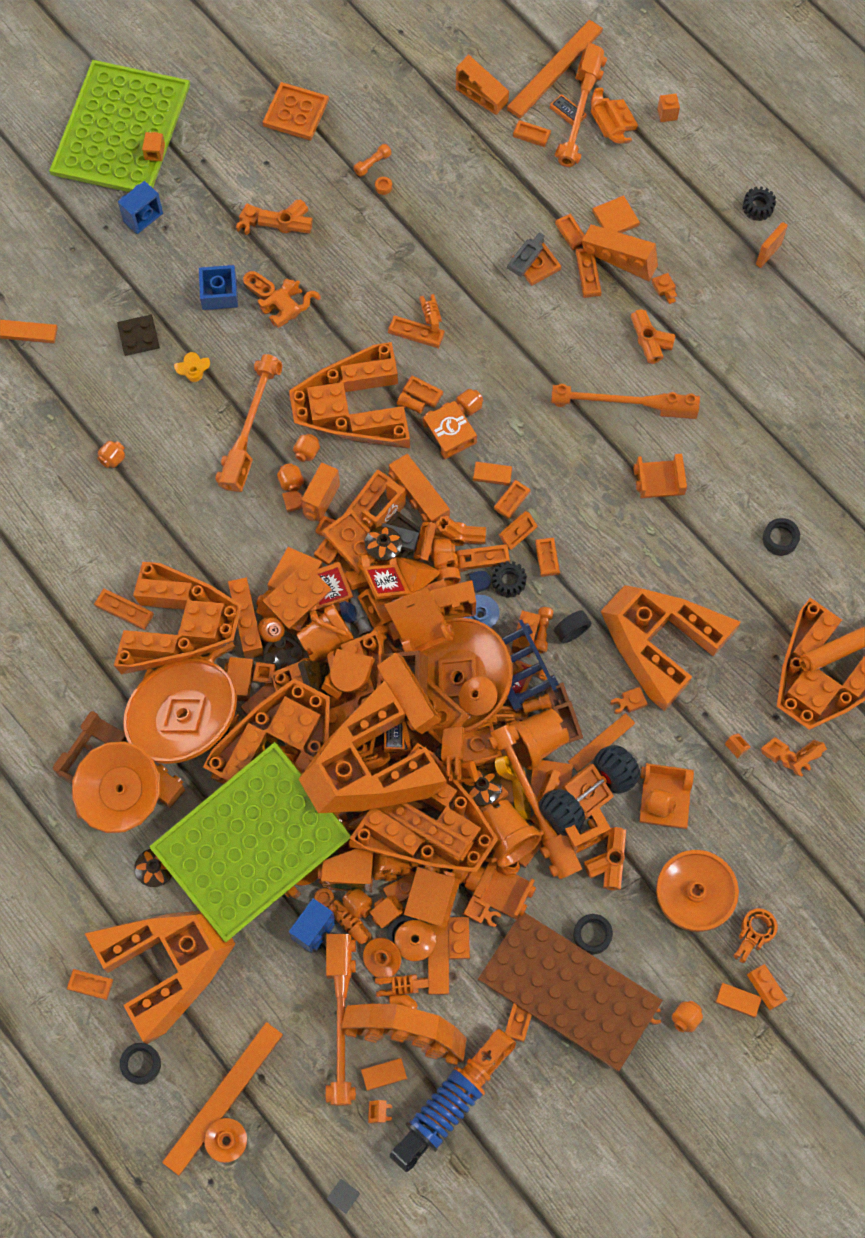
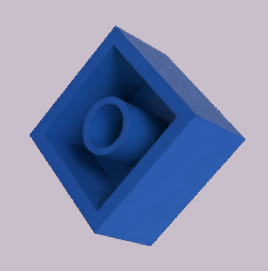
(140, 207)
(218, 287)
(312, 926)

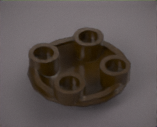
(282, 653)

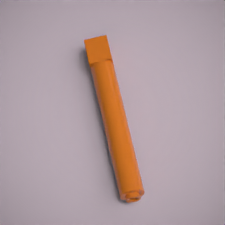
(833, 650)

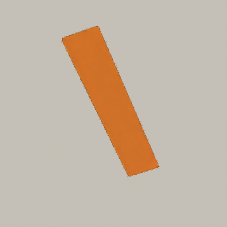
(605, 739)

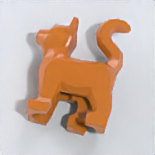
(286, 306)

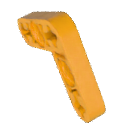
(521, 801)

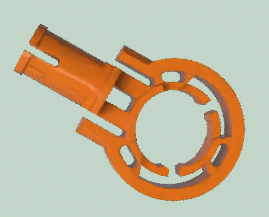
(752, 936)

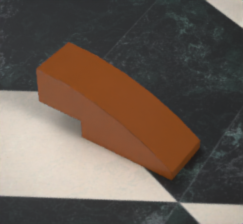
(564, 708)

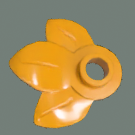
(192, 366)

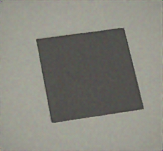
(343, 1196)

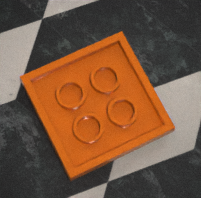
(295, 111)

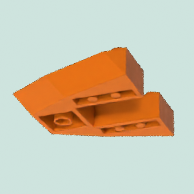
(323, 407)
(639, 615)
(206, 625)
(369, 645)
(814, 695)
(290, 714)
(339, 778)
(458, 811)
(192, 947)
(425, 1030)

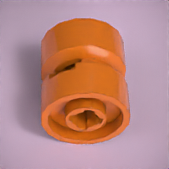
(447, 566)
(469, 878)

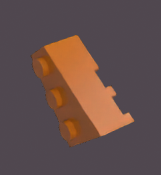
(480, 85)

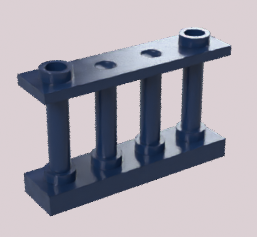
(518, 698)

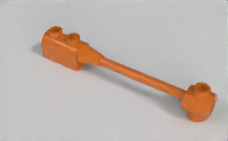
(588, 72)
(668, 403)
(238, 460)
(554, 846)
(340, 968)

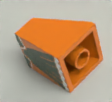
(348, 871)

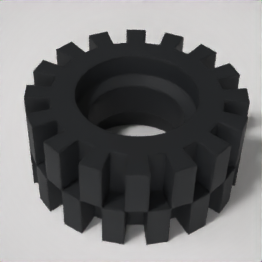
(762, 195)
(509, 589)

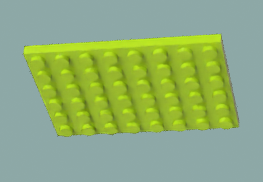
(110, 125)
(249, 842)

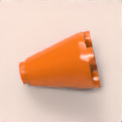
(389, 868)

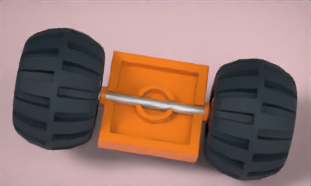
(611, 772)

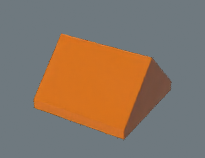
(416, 573)

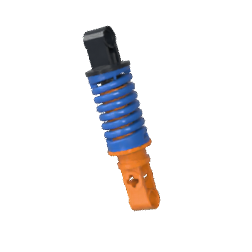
(461, 1088)

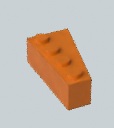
(622, 251)
(456, 600)

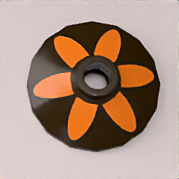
(383, 550)
(484, 794)
(148, 876)

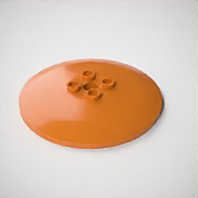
(474, 653)
(168, 692)

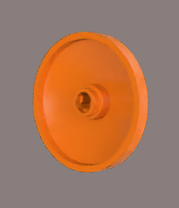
(697, 890)

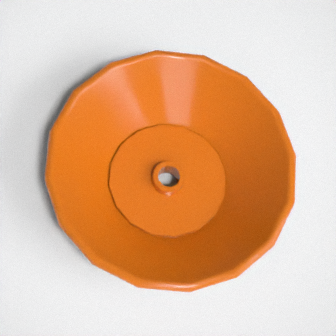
(98, 781)

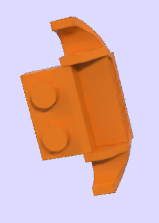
(612, 117)

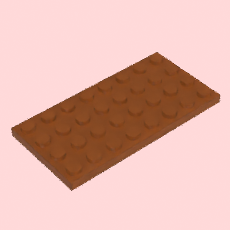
(570, 991)

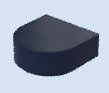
(481, 580)
(348, 612)

